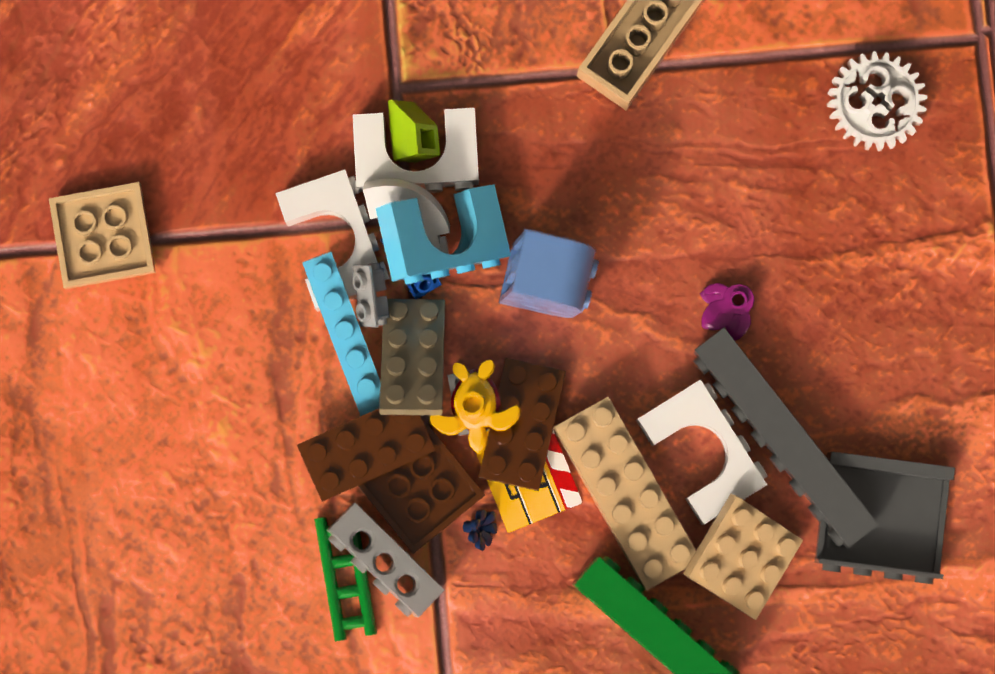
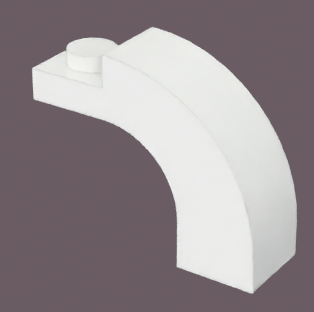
(392, 190)

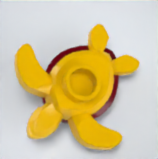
(475, 406)

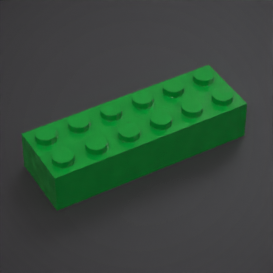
(647, 620)

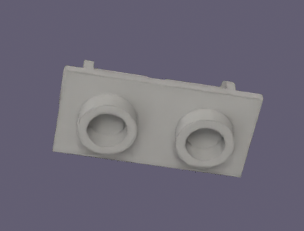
(370, 309)

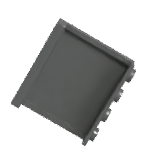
(911, 516)

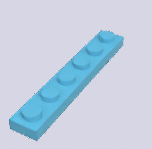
(344, 331)

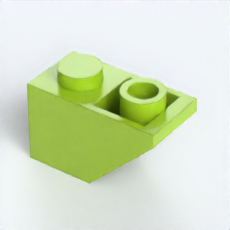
(412, 132)

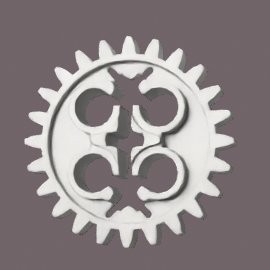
(894, 81)

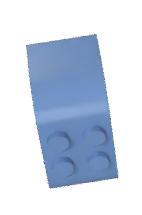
(548, 275)

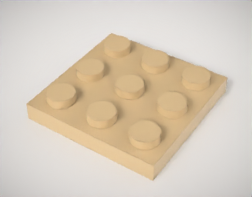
(102, 235)
(743, 556)

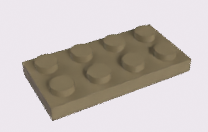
(413, 358)

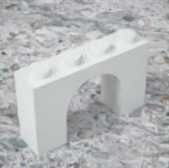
(454, 169)
(334, 197)
(697, 408)

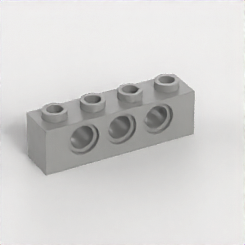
(424, 589)

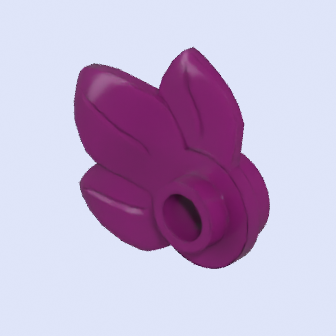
(723, 311)

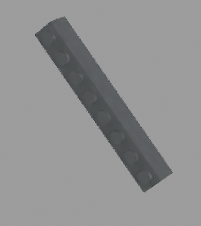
(785, 438)

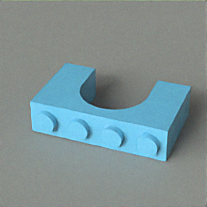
(413, 255)

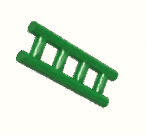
(336, 593)

